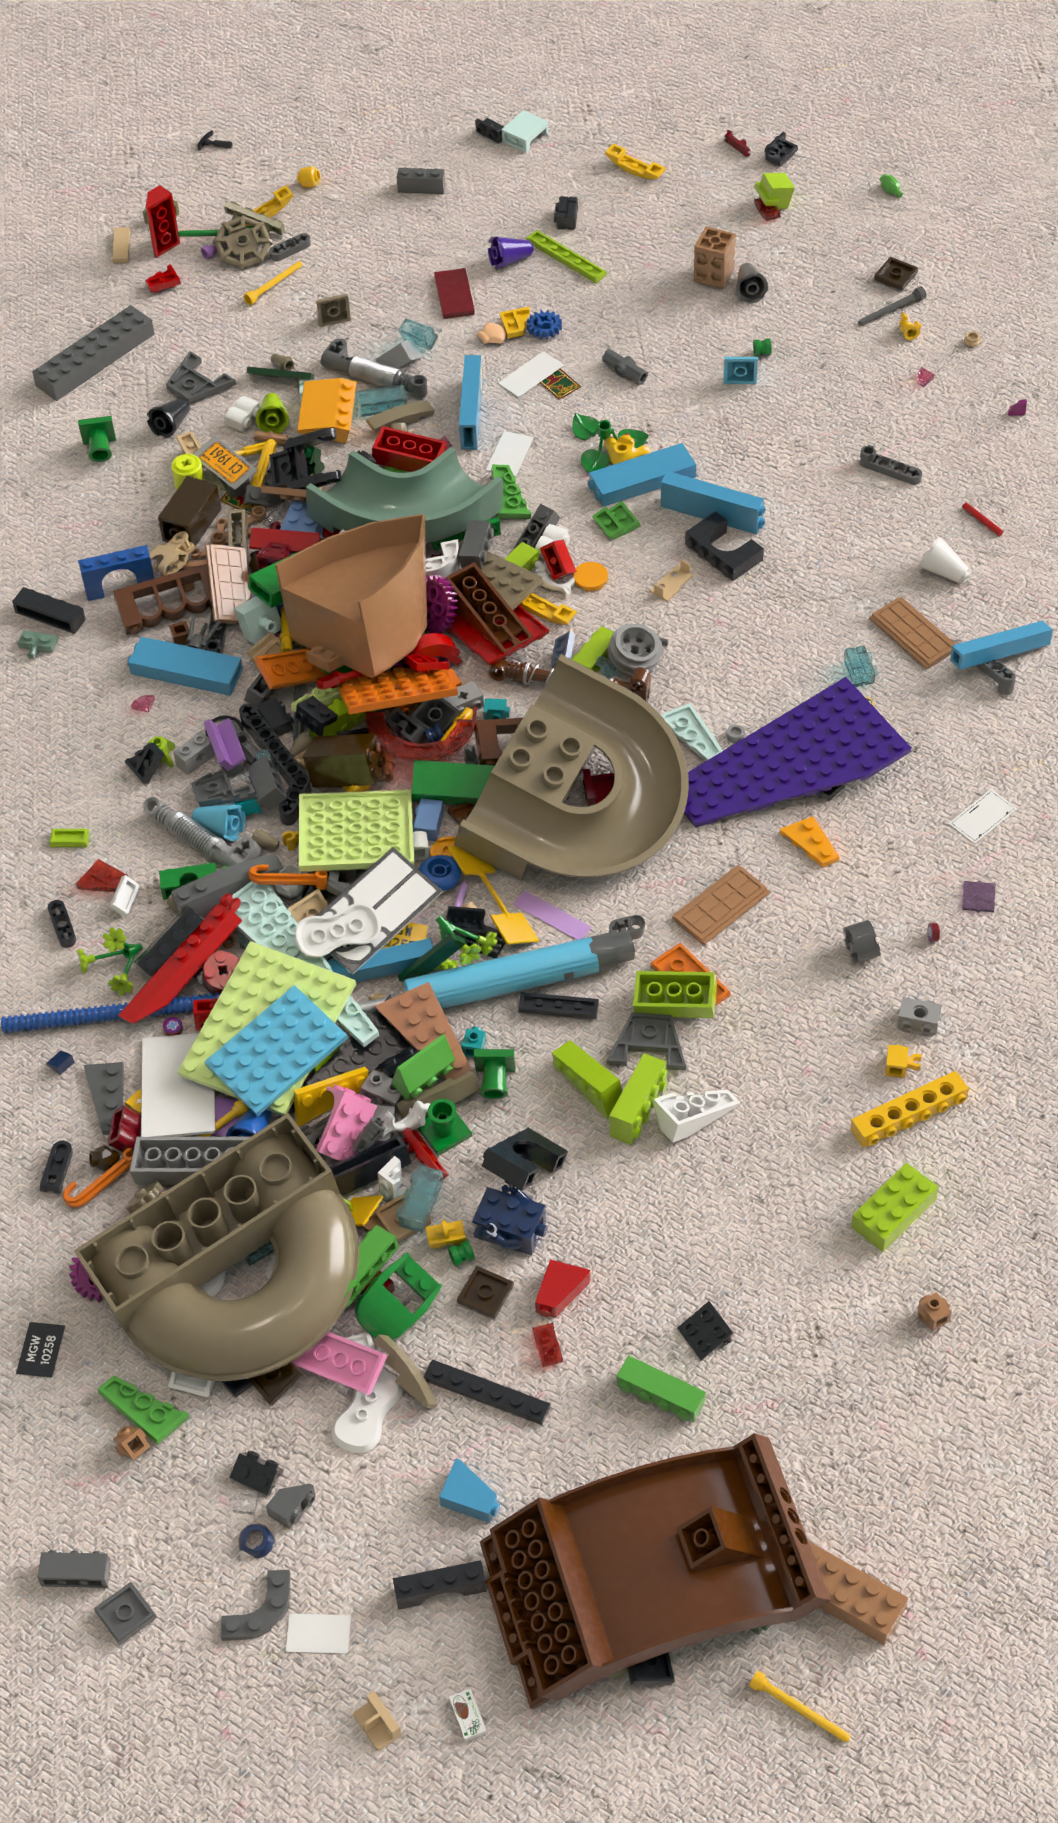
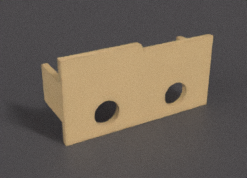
(671, 583)

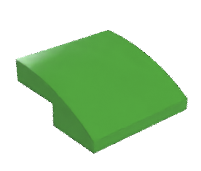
(616, 520)

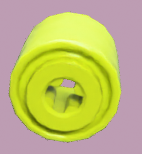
(185, 466)

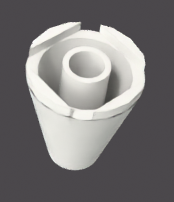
(944, 562)

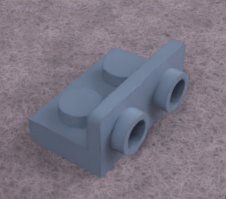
(564, 646)

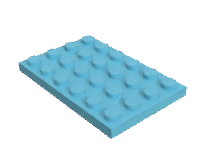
(276, 1050)

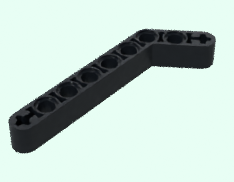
(285, 763)

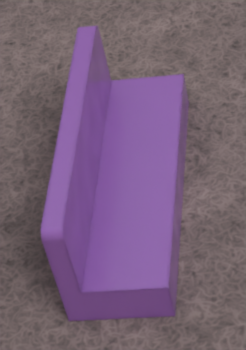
(225, 743)

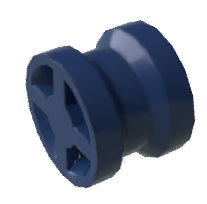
(434, 734)

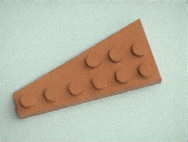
(422, 1021)

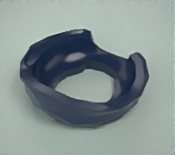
(266, 1545)

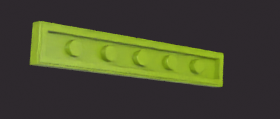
(567, 256)

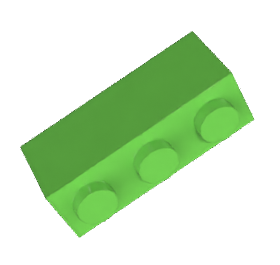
(424, 1068)

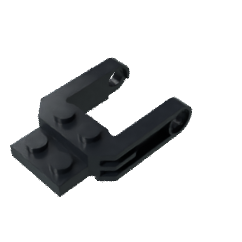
(290, 465)

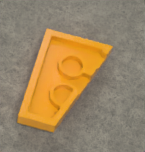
(812, 839)

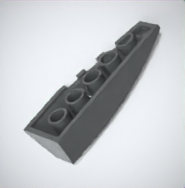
(208, 890)

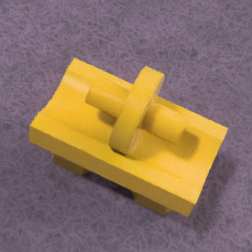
(445, 1234)

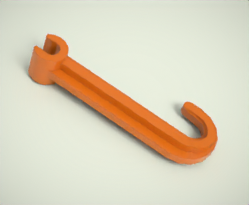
(318, 879)
(100, 1183)

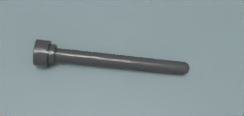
(918, 294)

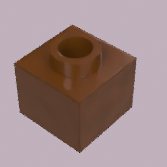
(179, 633)

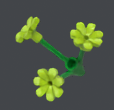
(114, 941)
(468, 953)

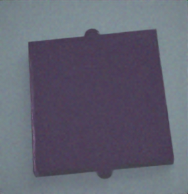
(978, 896)

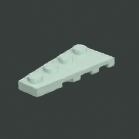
(692, 731)

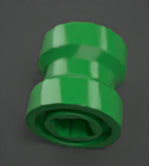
(762, 347)
(461, 1253)

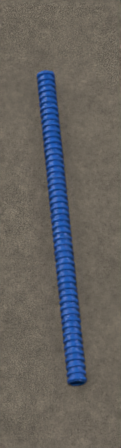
(90, 1015)

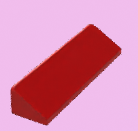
(296, 539)

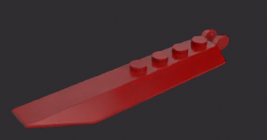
(185, 961)

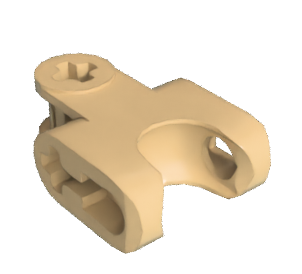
(172, 554)

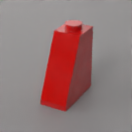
(560, 1287)

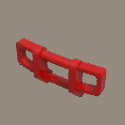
(335, 678)

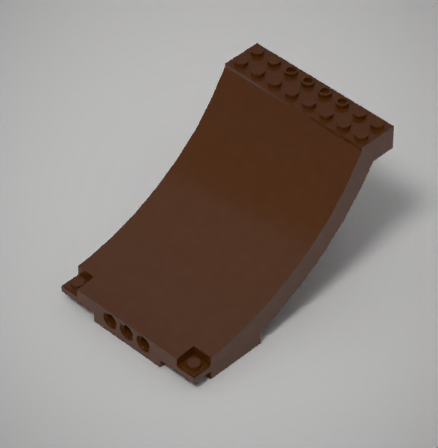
(648, 1566)

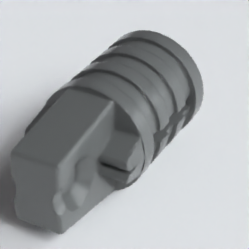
(368, 1135)

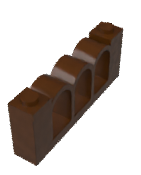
(134, 621)
(487, 740)

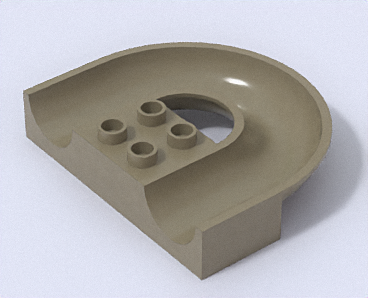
(523, 806)
(251, 1195)

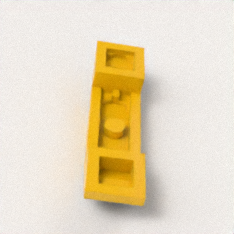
(633, 166)
(273, 206)
(547, 610)

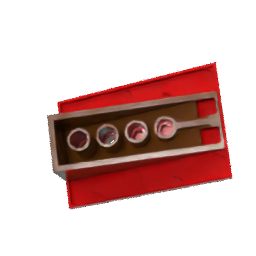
(486, 620)

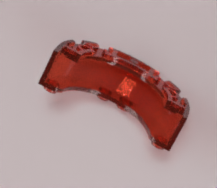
(411, 751)

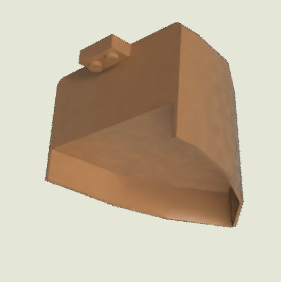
(359, 595)

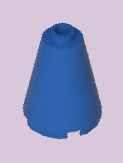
(249, 1124)

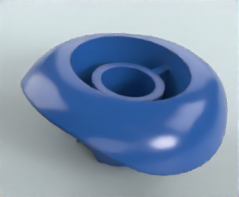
(442, 871)

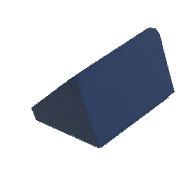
(61, 1062)

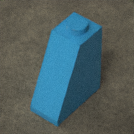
(468, 1494)

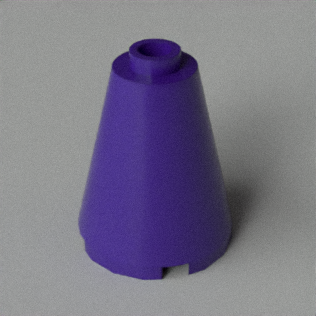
(508, 251)

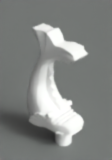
(543, 571)
(413, 1120)

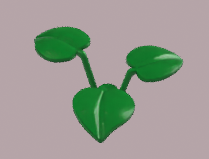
(587, 426)

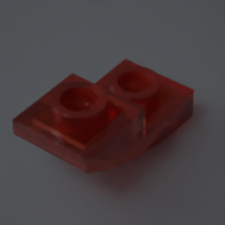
(767, 212)
(547, 1345)

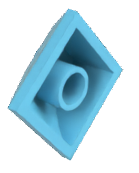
(740, 370)

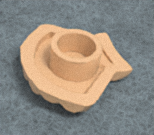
(492, 333)

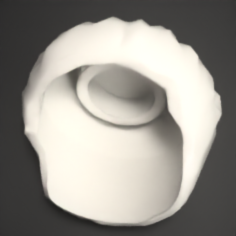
(290, 891)

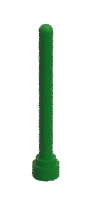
(201, 233)

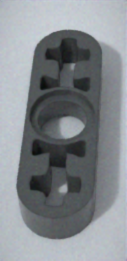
(298, 242)

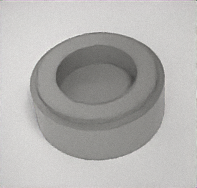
(735, 733)

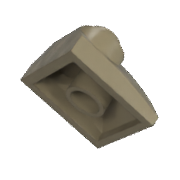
(333, 310)

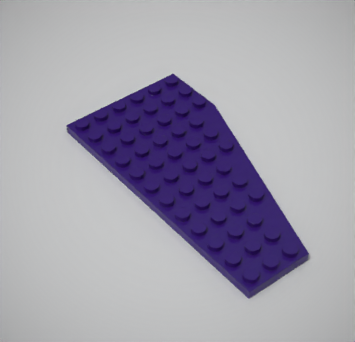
(802, 752)

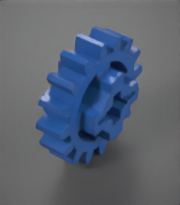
(544, 324)

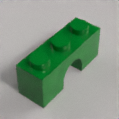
(175, 878)

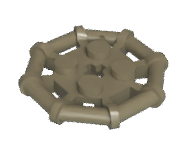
(242, 250)

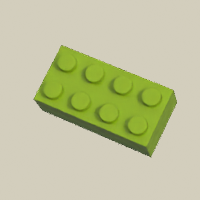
(675, 993)
(637, 1099)
(894, 1207)

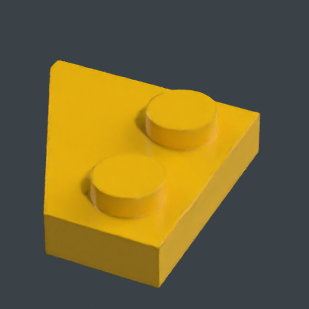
(515, 321)

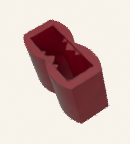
(125, 1129)

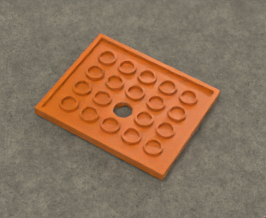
(395, 689)

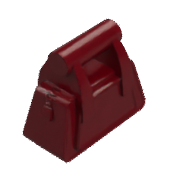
(272, 553)

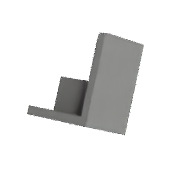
(400, 355)

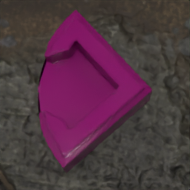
(1018, 409)

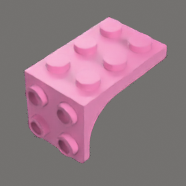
(346, 1121)

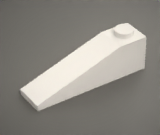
(687, 1114)

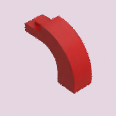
(437, 645)

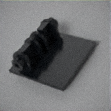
(705, 1330)

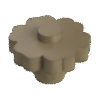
(144, 1196)

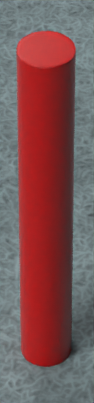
(982, 519)

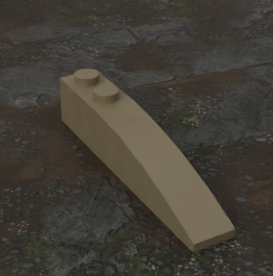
(238, 530)

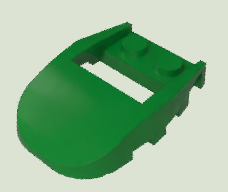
(382, 1312)

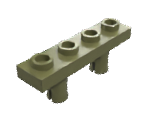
(237, 211)

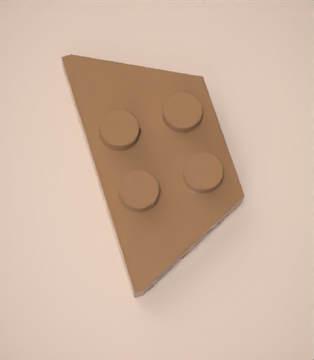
(286, 493)
(386, 1218)

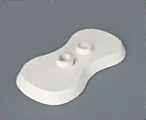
(322, 934)
(361, 1423)

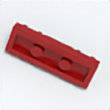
(423, 1152)

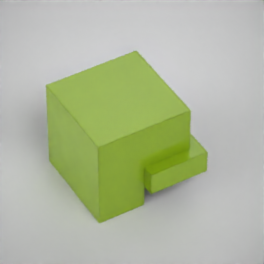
(775, 190)

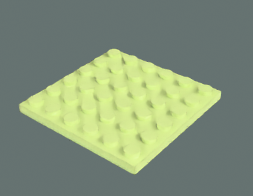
(353, 829)

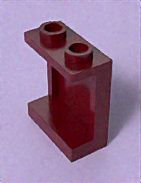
(597, 786)

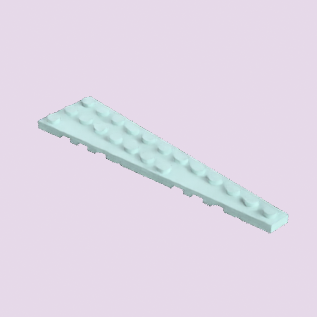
(272, 925)

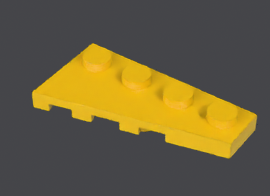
(316, 1100)

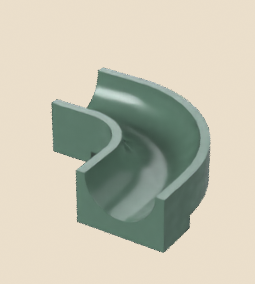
(374, 494)

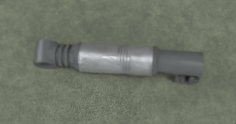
(337, 358)

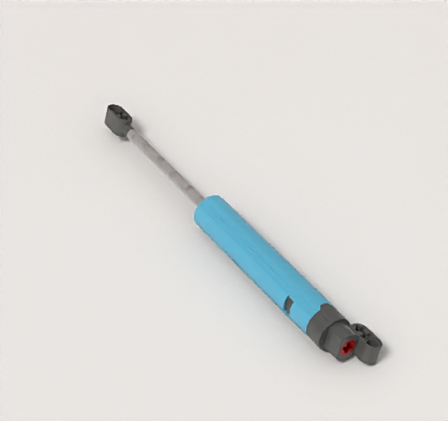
(530, 968)

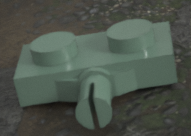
(37, 642)

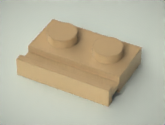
(267, 645)

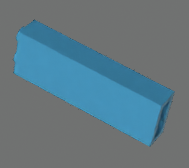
(470, 402)
(640, 474)
(704, 498)
(185, 666)

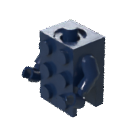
(510, 1219)

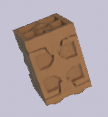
(714, 257)

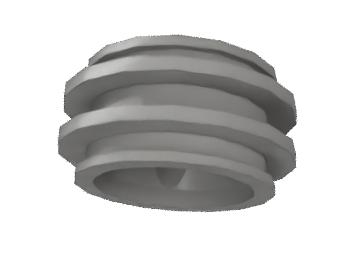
(628, 646)

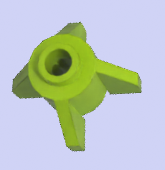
(166, 747)

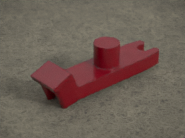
(735, 143)

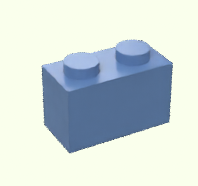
(428, 818)

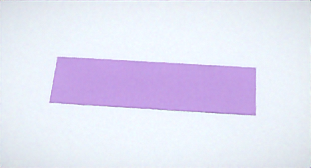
(552, 915)

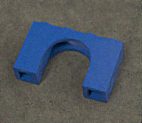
(96, 568)

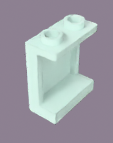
(523, 130)

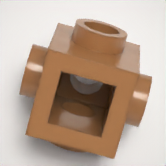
(934, 1311)
(131, 1442)

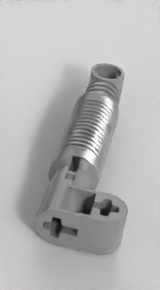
(200, 837)

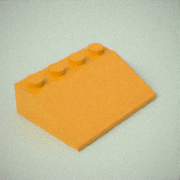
(327, 405)

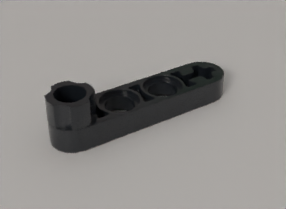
(212, 645)

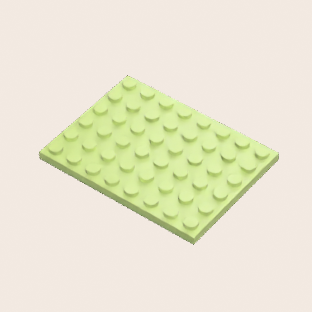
(253, 986)

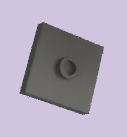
(125, 1613)

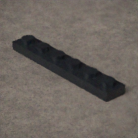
(487, 1392)

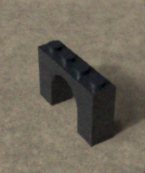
(730, 563)
(508, 1157)

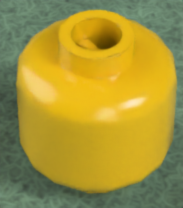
(309, 177)

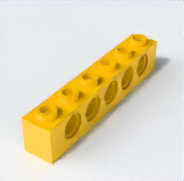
(914, 1100)

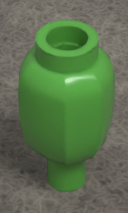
(890, 185)

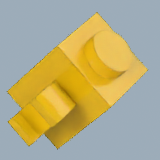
(898, 1061)

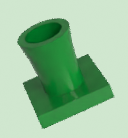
(97, 434)
(494, 1065)
(444, 1126)

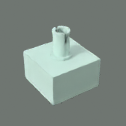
(257, 619)

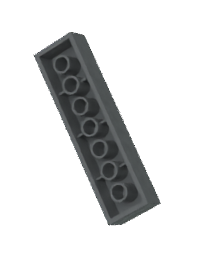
(93, 353)

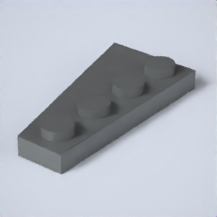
(107, 1090)

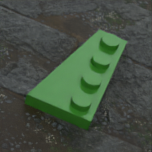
(513, 504)
(142, 1409)

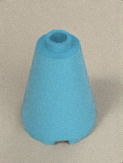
(221, 820)

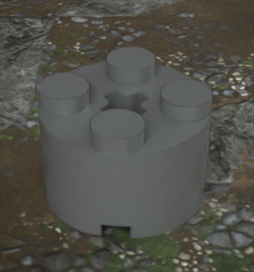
(861, 941)

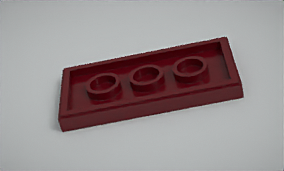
(454, 293)

